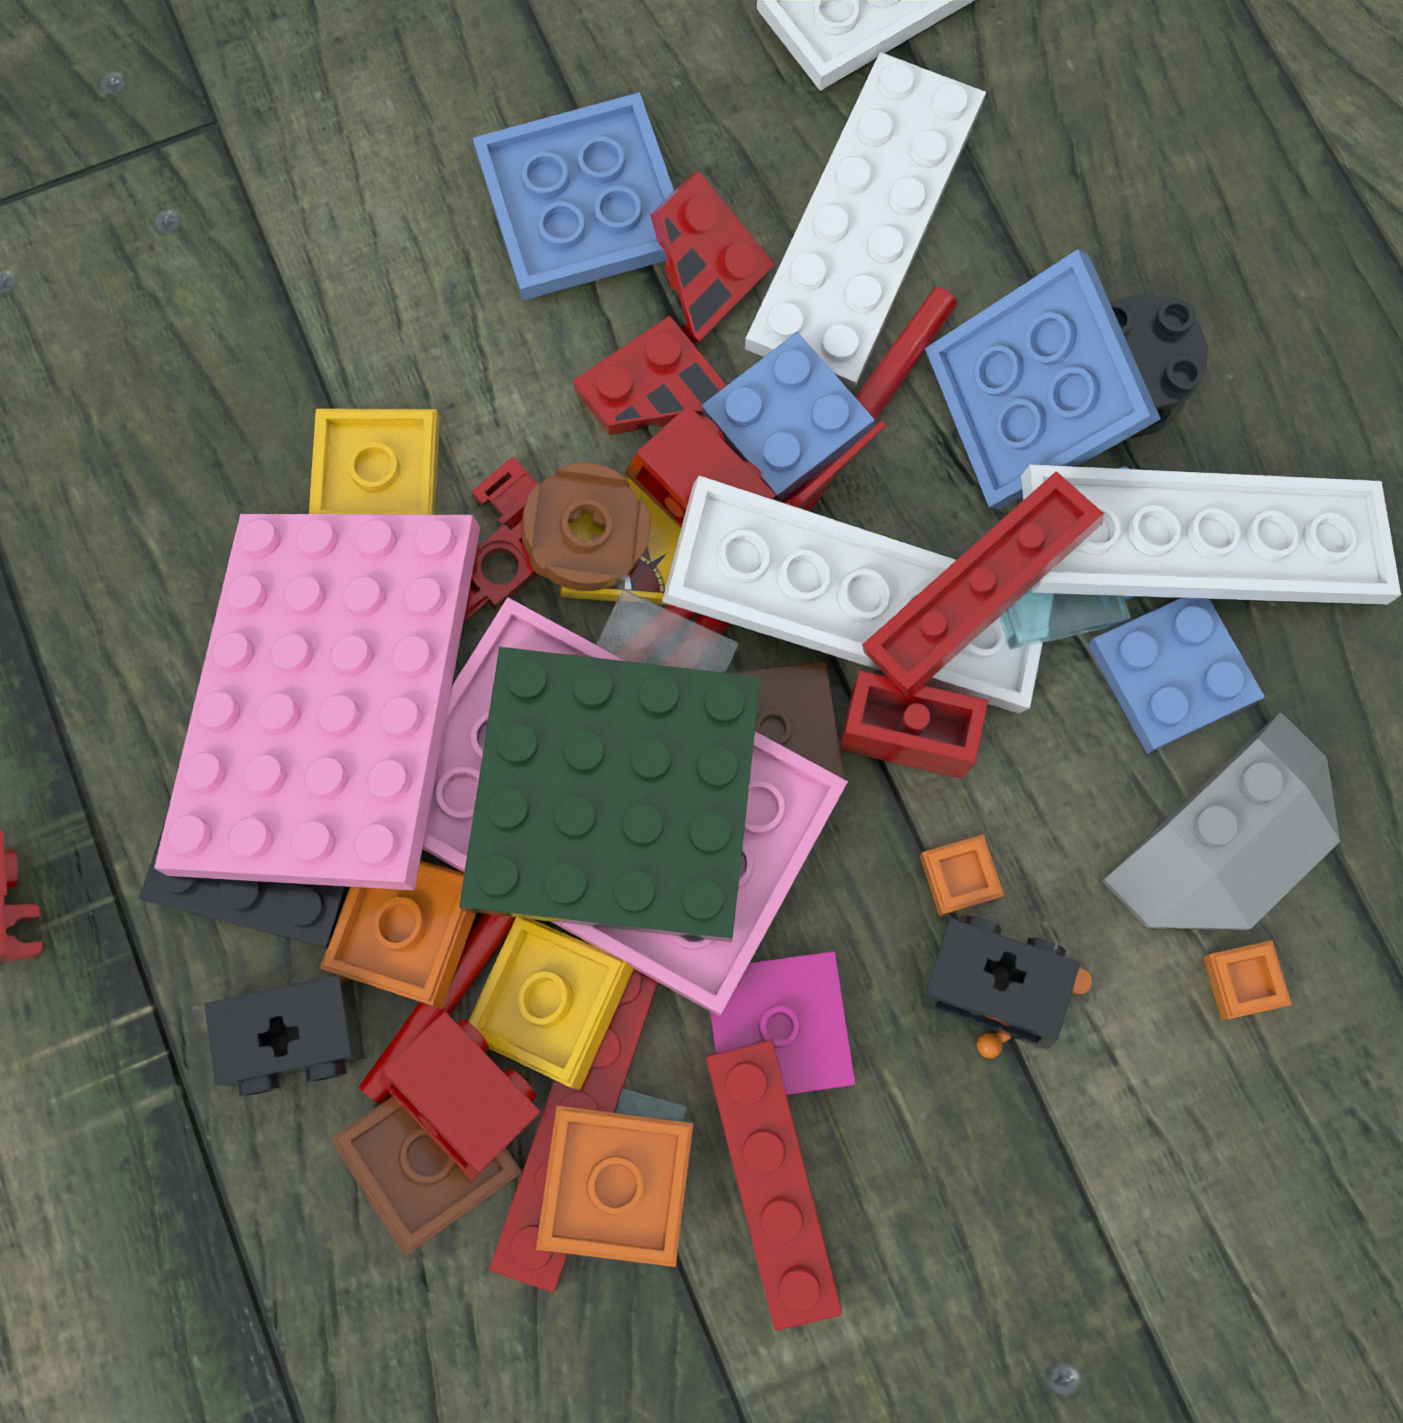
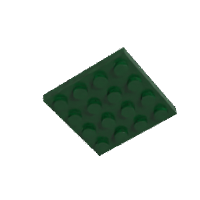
(612, 795)

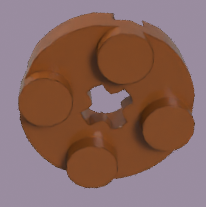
(559, 552)

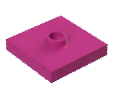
(802, 1011)

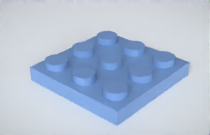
(576, 194)
(1041, 379)

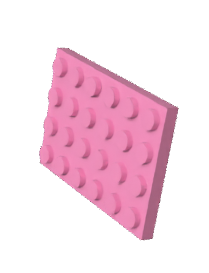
(322, 701)
(783, 820)

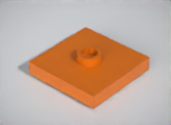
(403, 937)
(615, 1186)

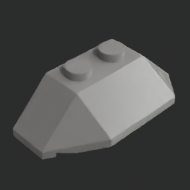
(1235, 839)

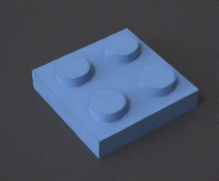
(788, 416)
(1175, 671)

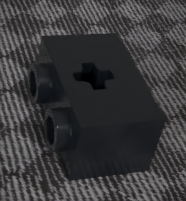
(1033, 1001)
(245, 1028)

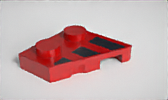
(707, 254)
(648, 381)

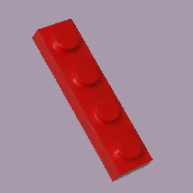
(983, 583)
(774, 1185)

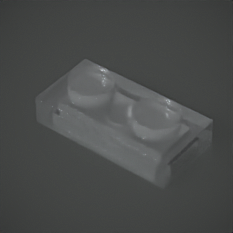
(657, 636)

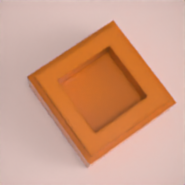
(961, 875)
(1247, 980)

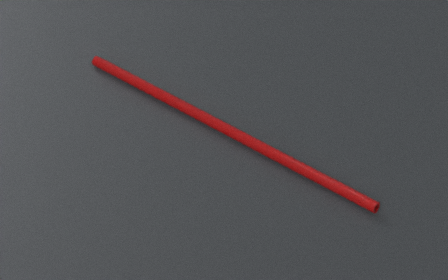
(492, 929)

